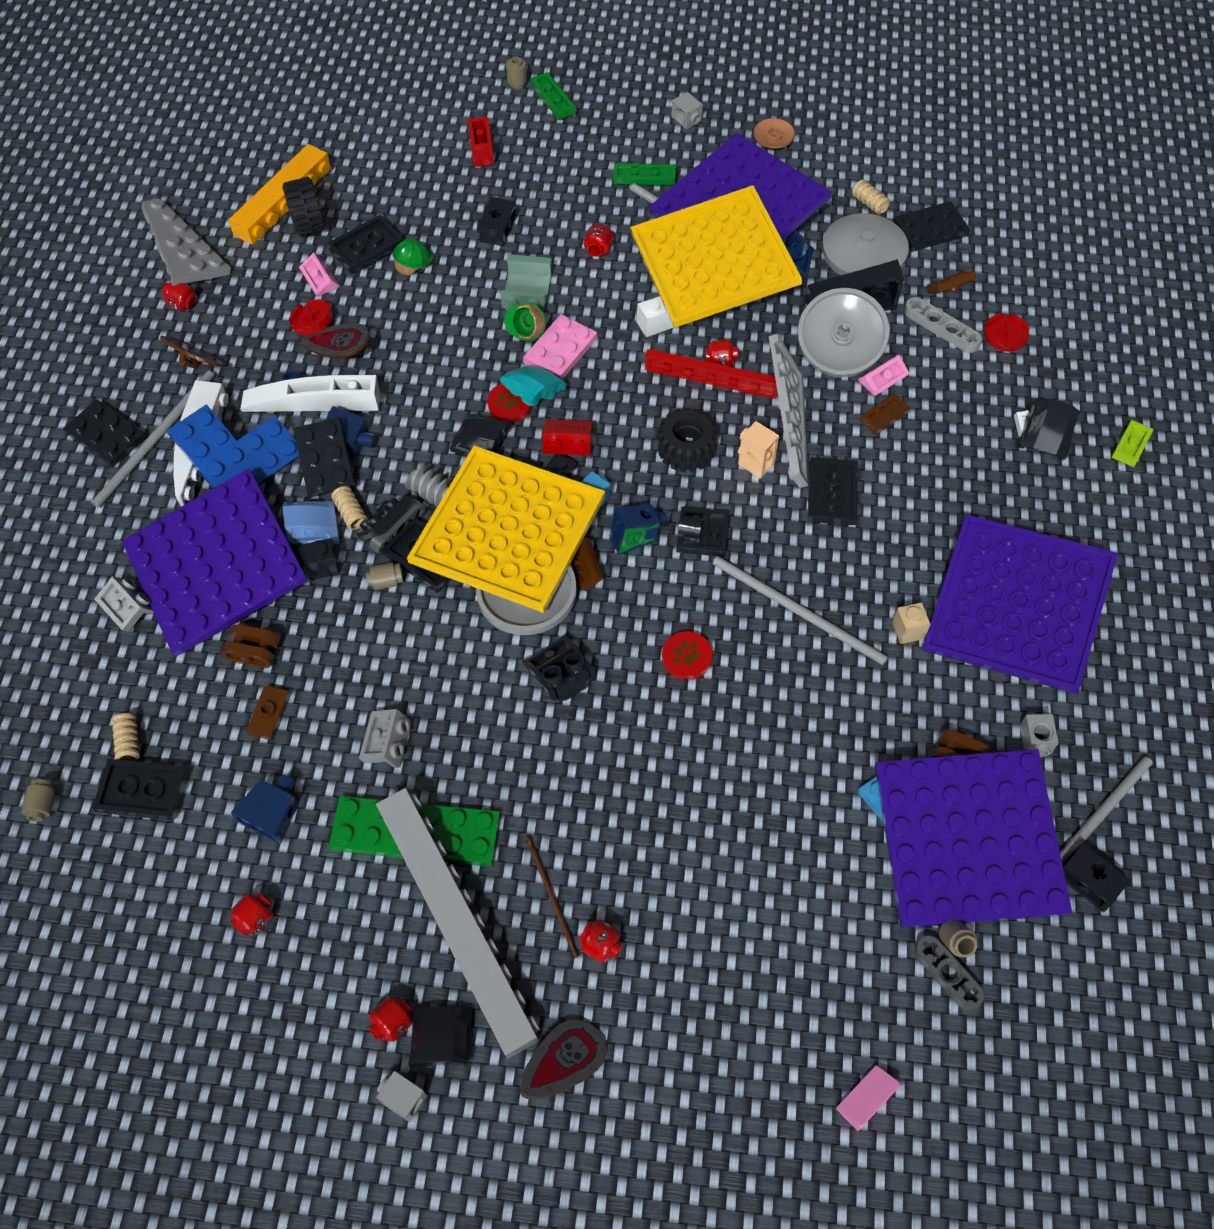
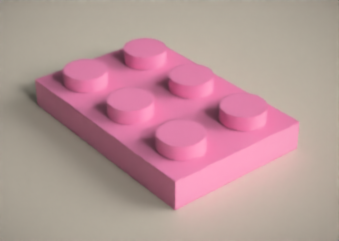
(561, 346)

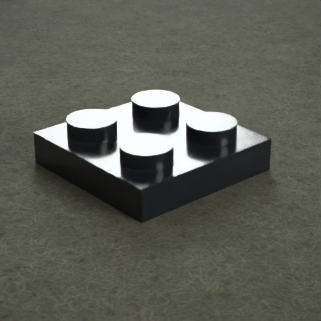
(386, 513)

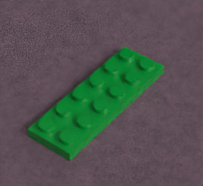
(464, 833)

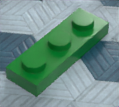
(553, 96)
(644, 174)

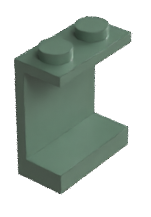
(527, 281)

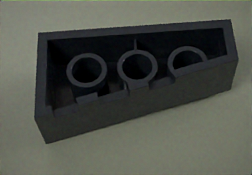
(879, 281)

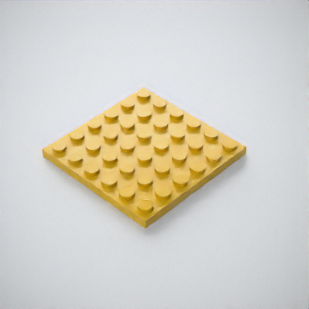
(715, 256)
(507, 528)

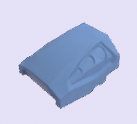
(310, 522)

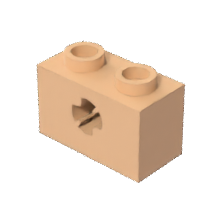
(757, 449)

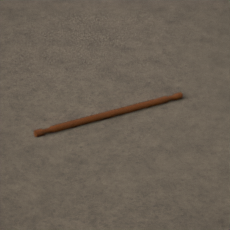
(552, 898)

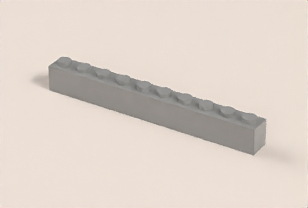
(458, 925)

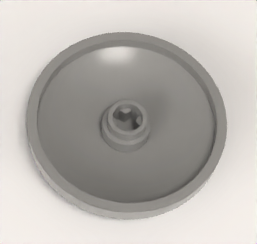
(863, 242)
(843, 332)
(526, 621)

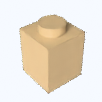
(911, 623)

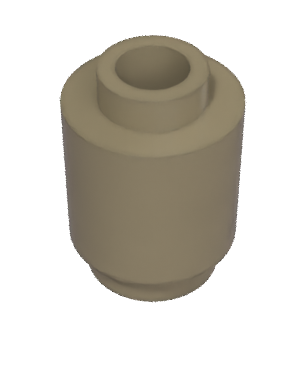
(516, 72)
(384, 576)
(38, 800)
(958, 938)

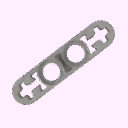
(915, 310)

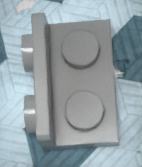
(123, 602)
(385, 737)

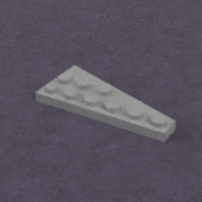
(180, 248)
(791, 403)

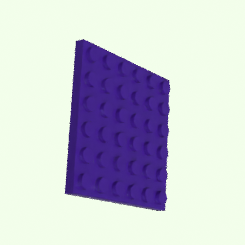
(740, 164)
(213, 562)
(1021, 603)
(971, 839)

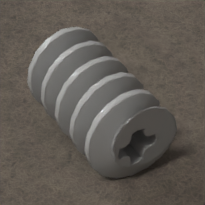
(427, 484)

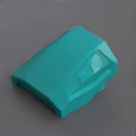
(532, 384)

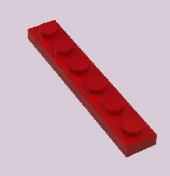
(711, 373)

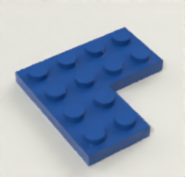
(221, 457)

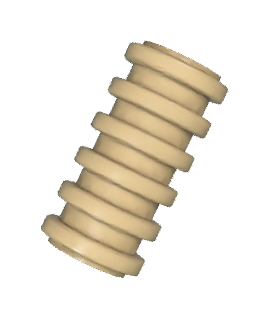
(871, 197)
(348, 507)
(125, 737)

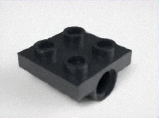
(702, 531)

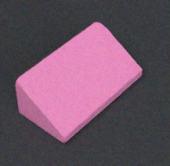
(319, 275)
(884, 375)
(867, 1097)

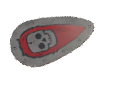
(337, 340)
(197, 355)
(563, 1060)

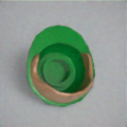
(411, 256)
(525, 321)

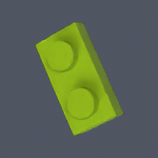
(1132, 443)

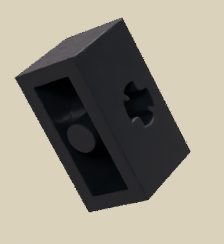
(497, 221)
(1100, 890)

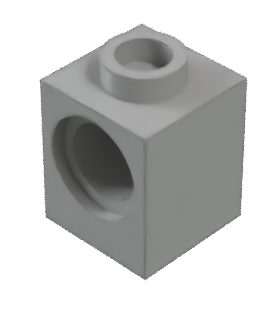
(686, 110)
(1042, 725)
(400, 1096)

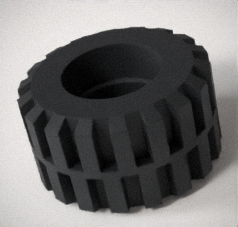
(304, 206)
(687, 425)

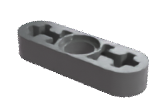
(415, 509)
(949, 960)

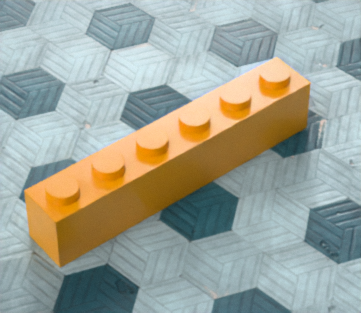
(269, 202)

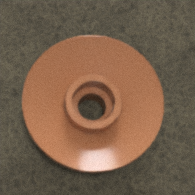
(774, 133)

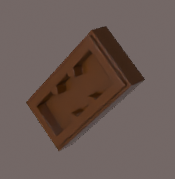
(951, 282)
(885, 414)
(586, 566)
(268, 713)

